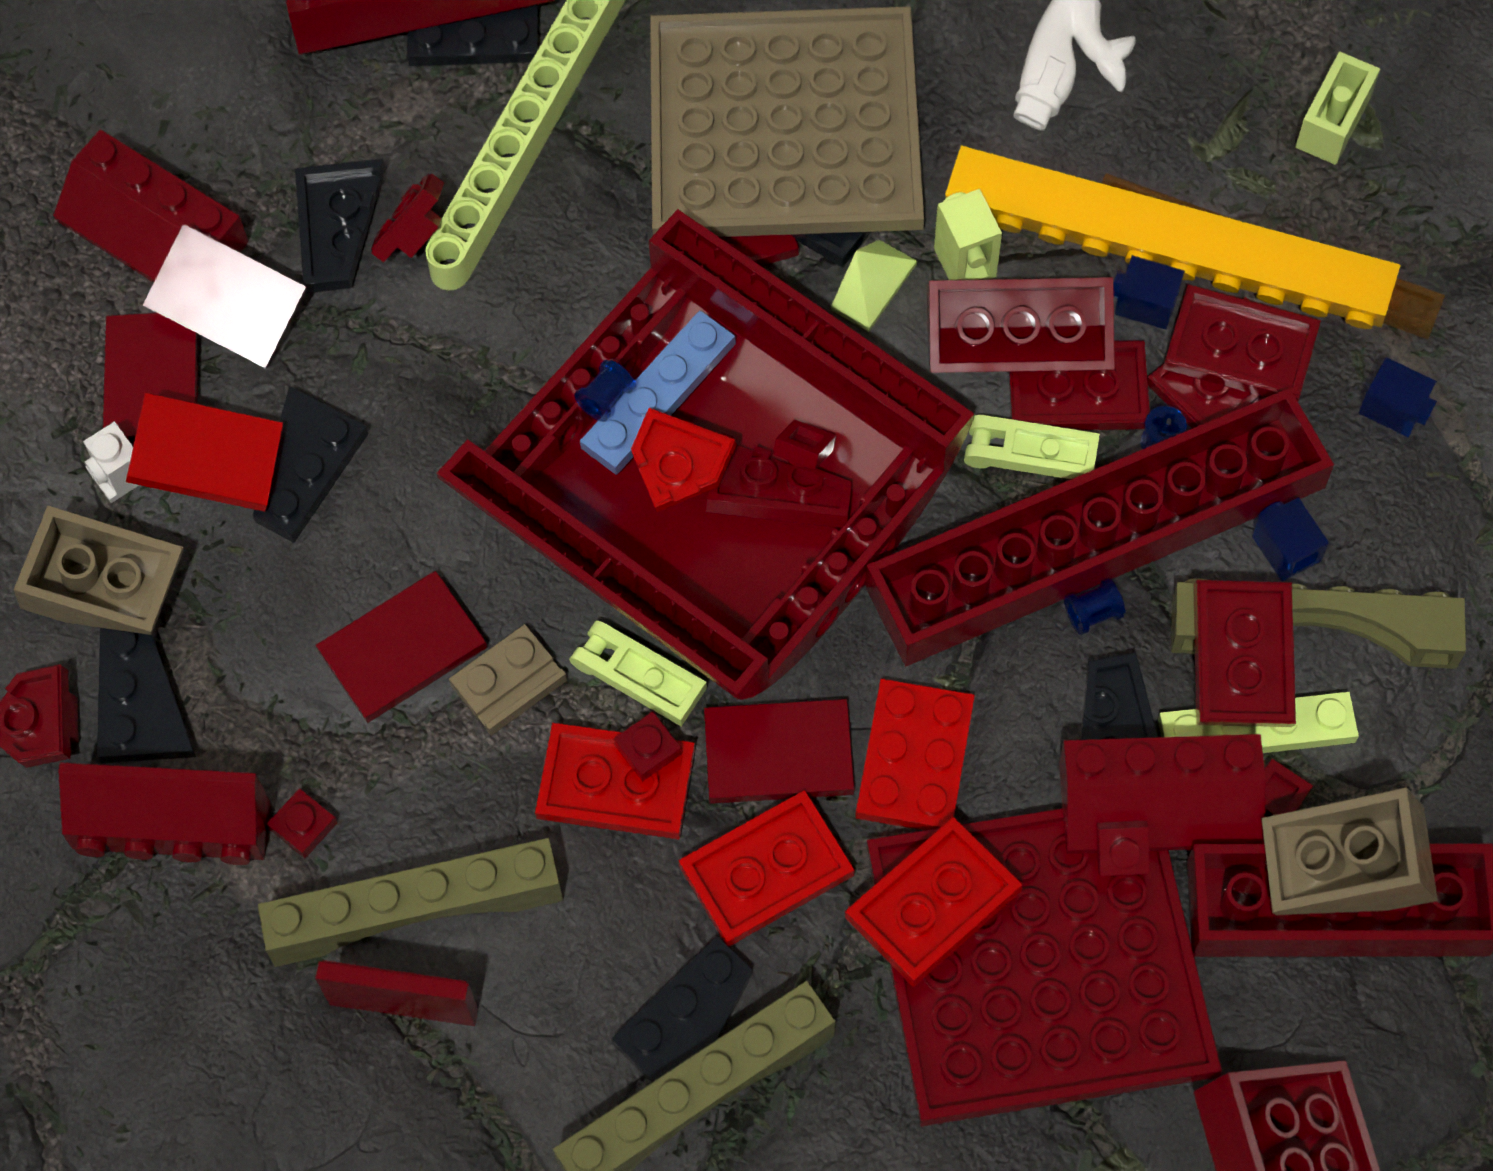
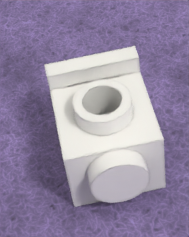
(110, 461)

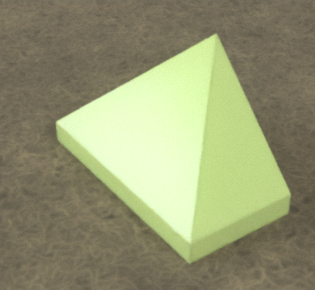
(871, 283)

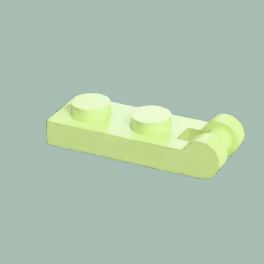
(1031, 447)
(639, 673)

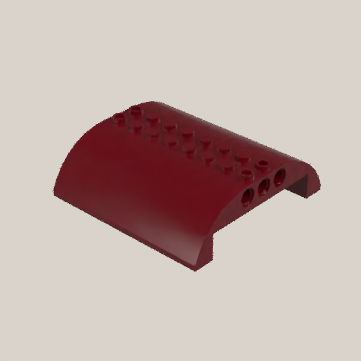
(715, 587)

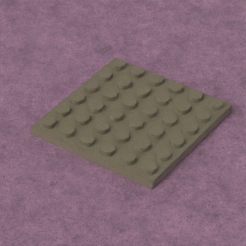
(786, 121)

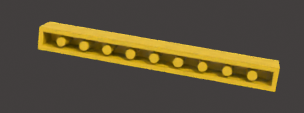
(1178, 236)

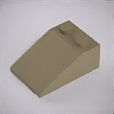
(96, 574)
(1350, 856)

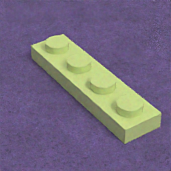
(1319, 723)

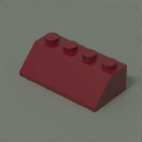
(137, 206)
(1020, 325)
(1181, 786)
(163, 812)

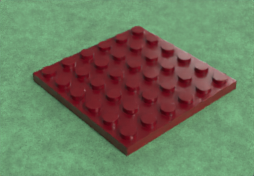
(1061, 992)

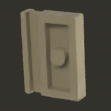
(507, 679)

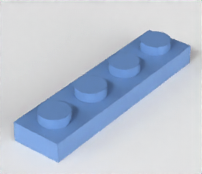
(659, 387)

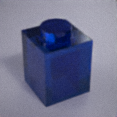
(1147, 292)
(1399, 398)
(1289, 538)

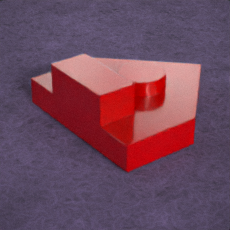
(679, 458)

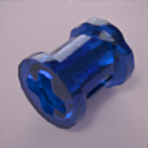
(605, 390)
(1156, 423)
(1094, 606)

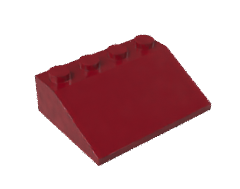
(1286, 1120)

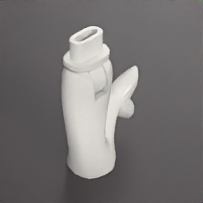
(1051, 62)

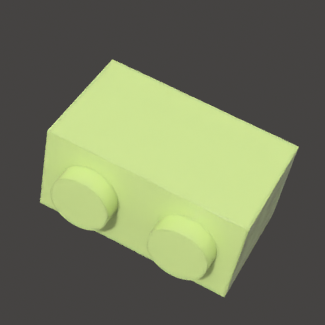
(1337, 108)
(967, 237)

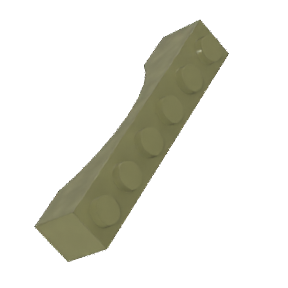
(1412, 627)
(333, 917)
(730, 1064)

